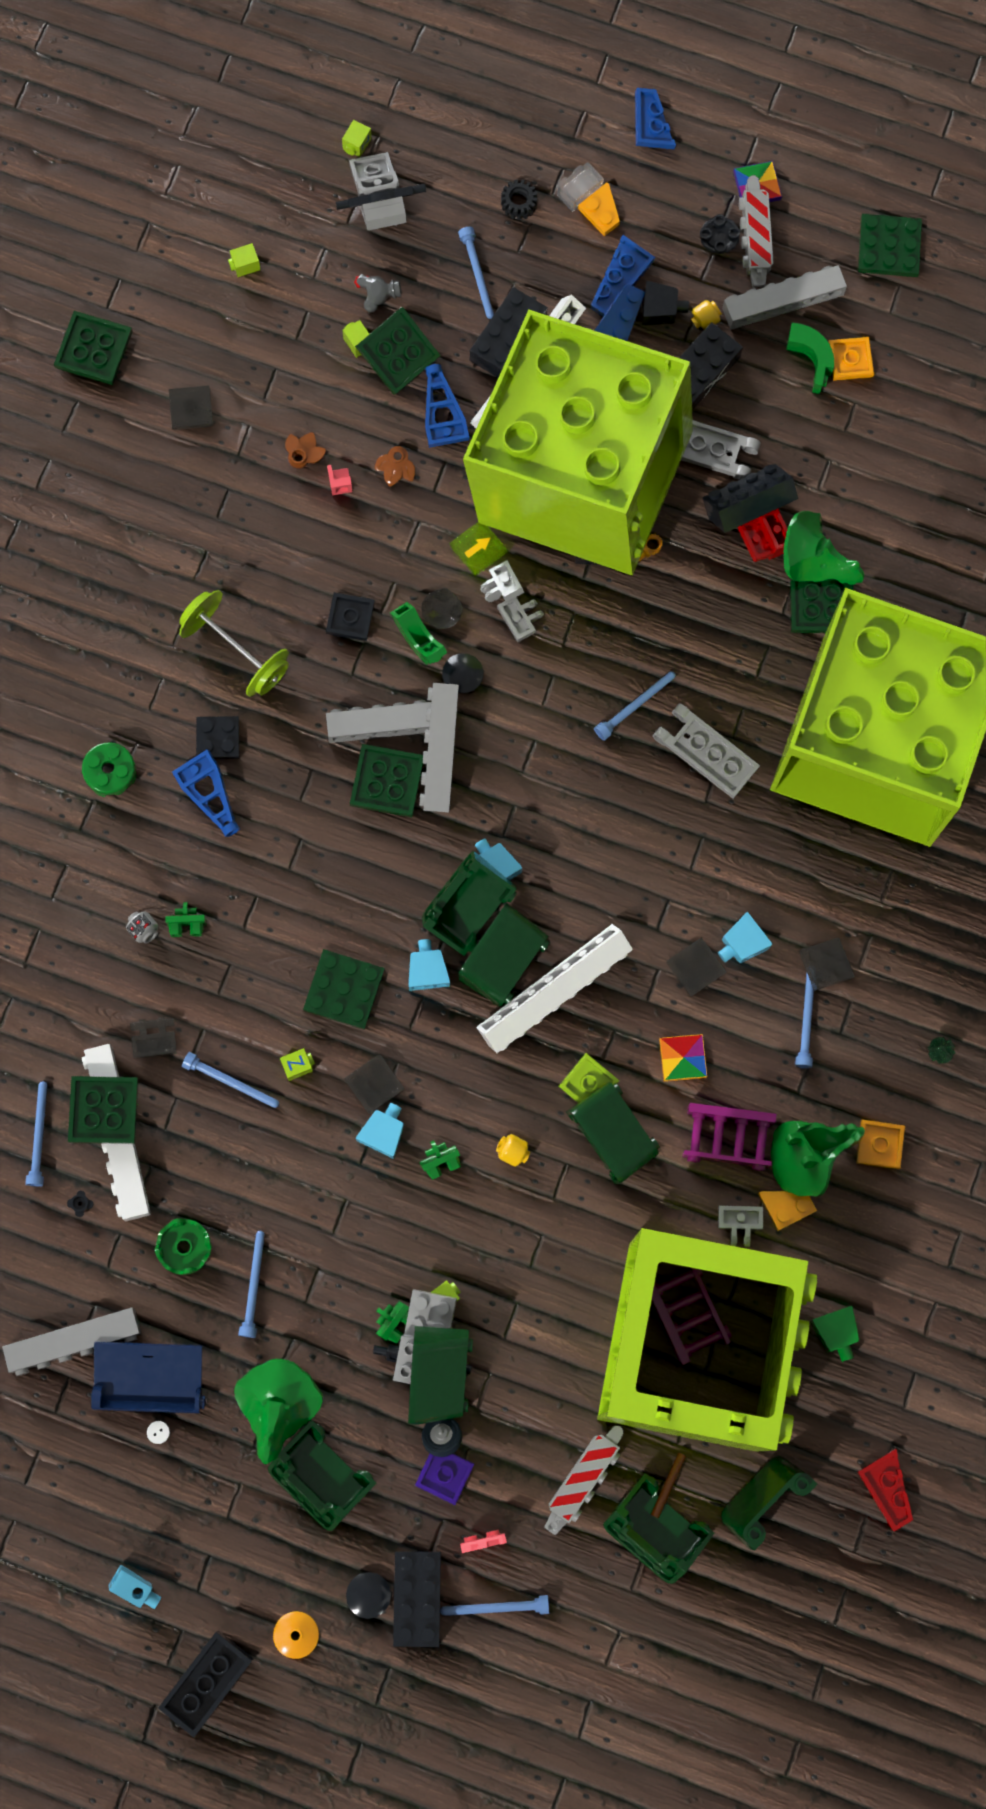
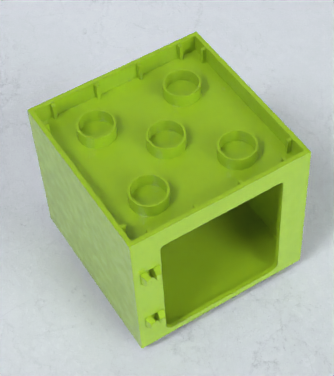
(580, 441)
(888, 720)
(625, 1406)

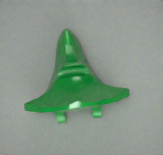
(812, 556)
(806, 1153)
(277, 1403)

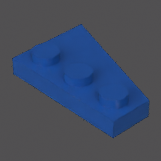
(650, 121)

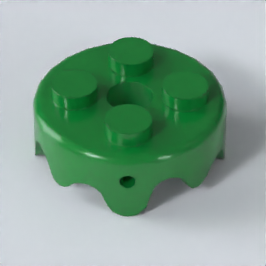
(109, 783)
(169, 1239)

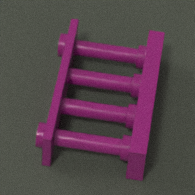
(741, 1118)
(674, 1331)

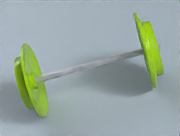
(199, 613)

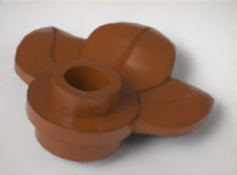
(304, 448)
(394, 468)

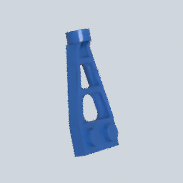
(444, 432)
(196, 770)

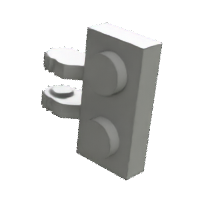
(503, 583)
(517, 619)
(740, 1218)

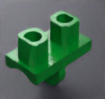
(195, 922)
(448, 1155)
(390, 1319)

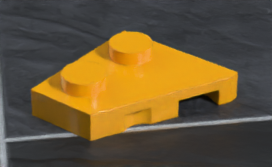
(601, 210)
(786, 1207)

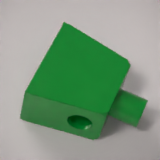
(837, 1331)

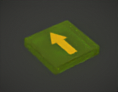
(478, 548)

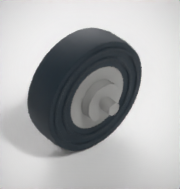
(442, 1437)

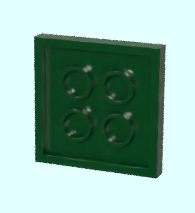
(889, 245)
(93, 347)
(397, 350)
(814, 604)
(387, 780)
(343, 989)
(103, 1110)

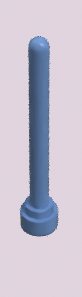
(467, 237)
(604, 729)
(804, 1058)
(192, 1062)
(35, 1176)
(248, 1327)
(539, 1605)

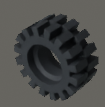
(519, 189)

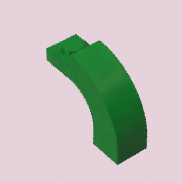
(816, 347)
(417, 635)

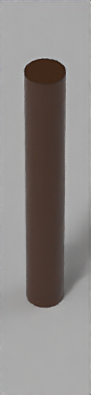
(668, 1485)

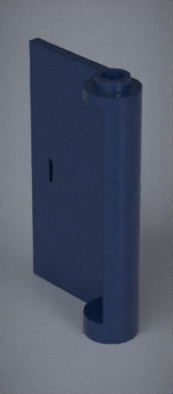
(147, 1377)

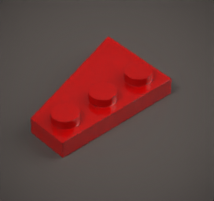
(886, 1486)

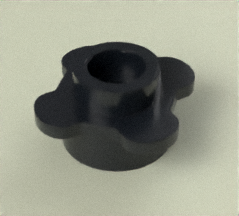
(86, 1203)

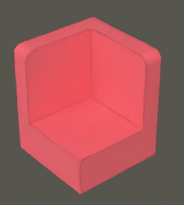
(339, 480)

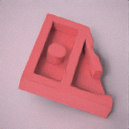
(492, 1538)

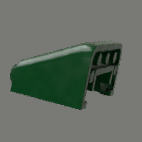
(467, 903)
(503, 956)
(614, 1132)
(438, 1374)
(319, 1477)
(759, 1495)
(662, 1544)

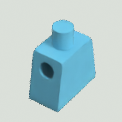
(499, 859)
(744, 941)
(427, 968)
(383, 1131)
(126, 1581)

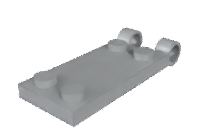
(710, 446)
(708, 752)

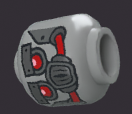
(142, 927)

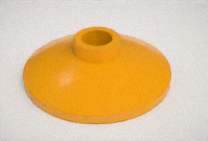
(308, 1633)

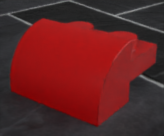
(765, 536)

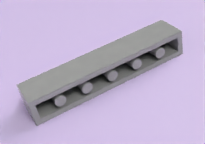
(784, 297)
(377, 721)
(440, 747)
(70, 1341)

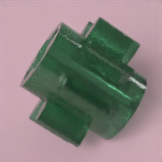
(941, 1050)

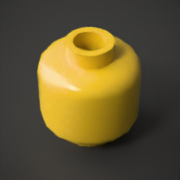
(705, 314)
(513, 1150)

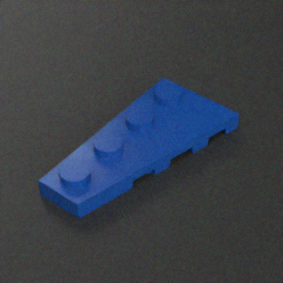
(626, 267)
(622, 313)

